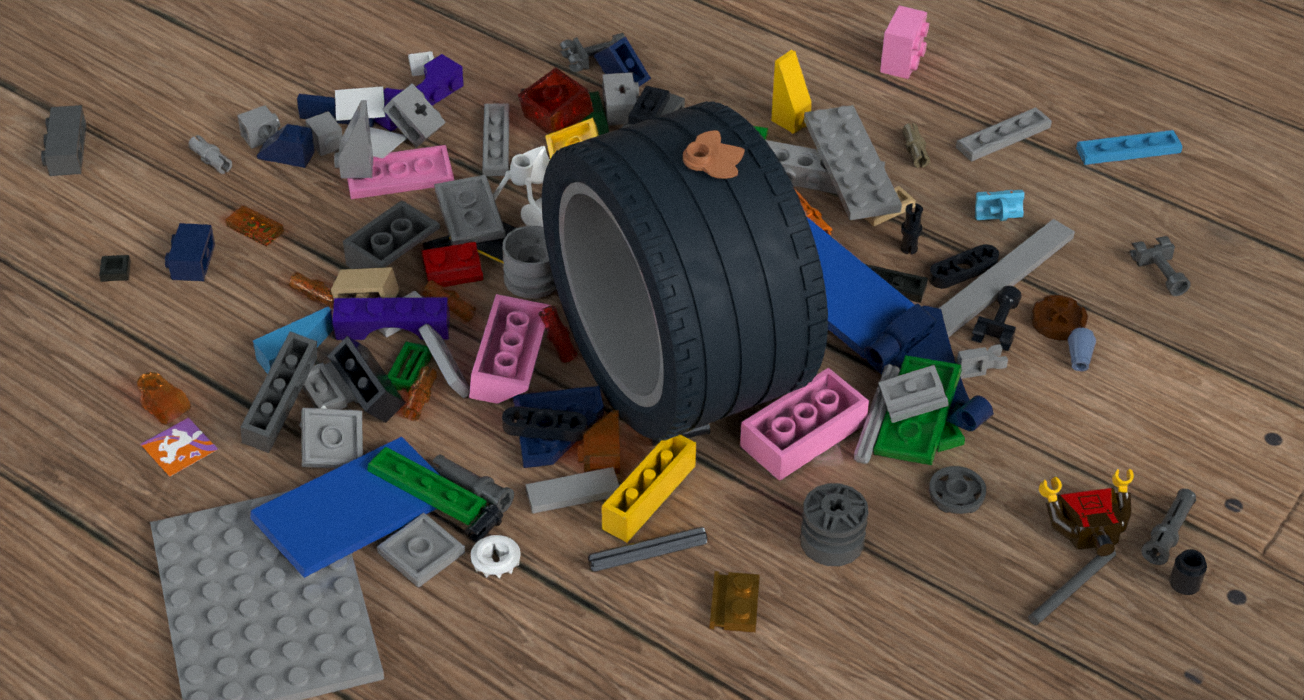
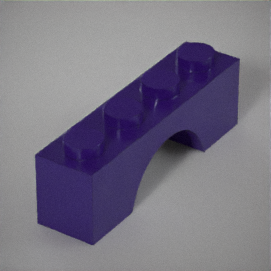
(441, 79)
(364, 315)

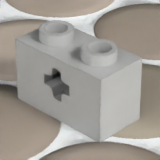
(619, 97)
(414, 115)

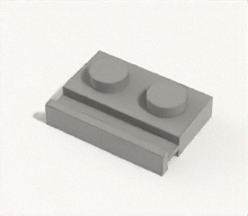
(327, 388)
(913, 393)

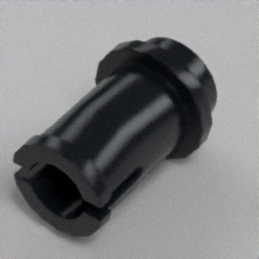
(489, 517)

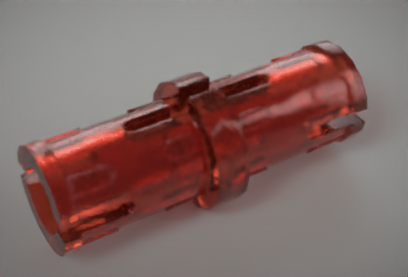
(558, 334)

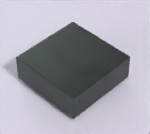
(115, 268)

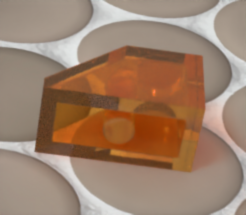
(601, 445)

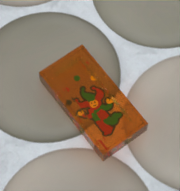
(254, 225)

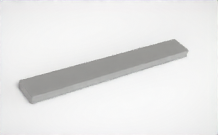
(1006, 272)

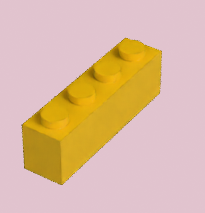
(648, 487)

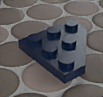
(546, 452)

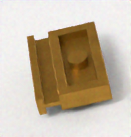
(735, 601)

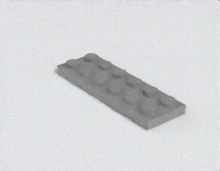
(852, 162)

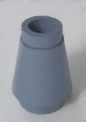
(1081, 348)

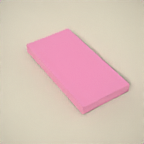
(404, 172)

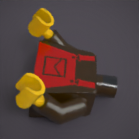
(1091, 516)

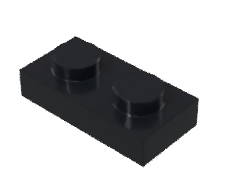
(649, 104)

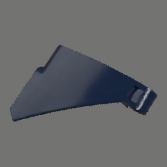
(923, 335)

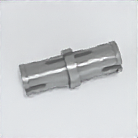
(210, 154)

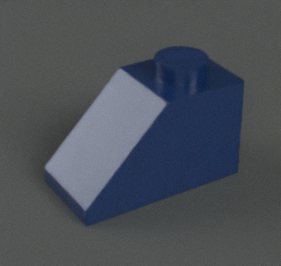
(621, 58)
(289, 146)

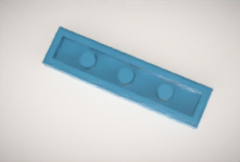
(1129, 147)

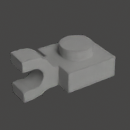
(977, 361)

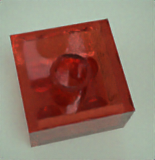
(555, 102)

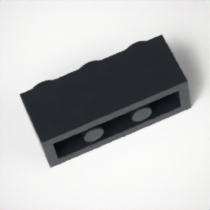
(366, 379)

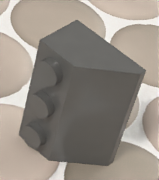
(388, 237)

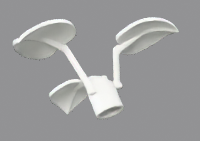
(528, 169)

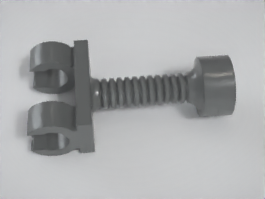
(578, 54)
(1176, 282)

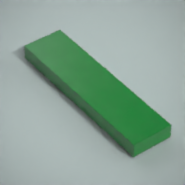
(426, 485)

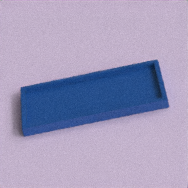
(857, 297)
(339, 512)

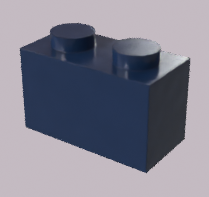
(190, 252)

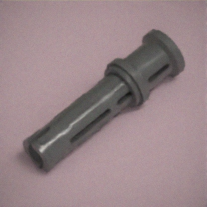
(480, 486)
(1166, 535)

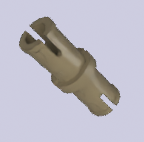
(916, 145)

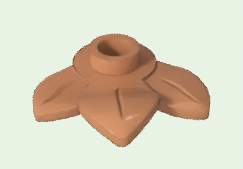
(713, 156)

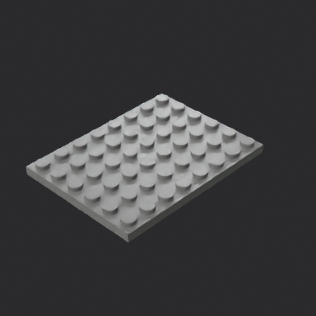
(250, 620)

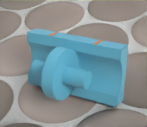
(999, 205)

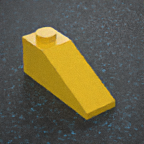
(789, 94)

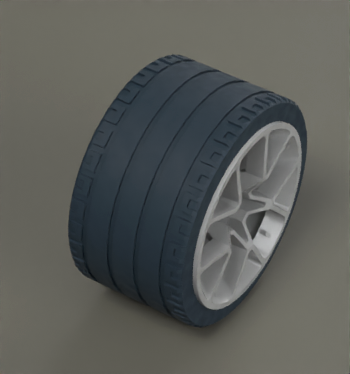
(680, 281)

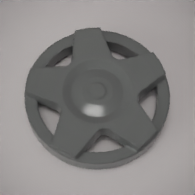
(957, 492)

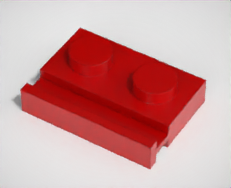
(453, 264)

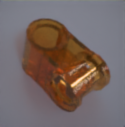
(162, 398)

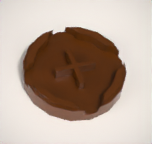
(1058, 316)

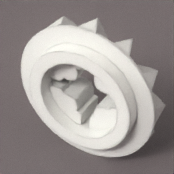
(505, 548)

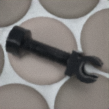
(1008, 299)

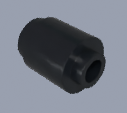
(1188, 572)

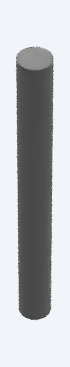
(1069, 588)

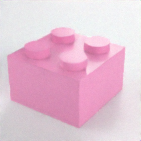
(904, 42)

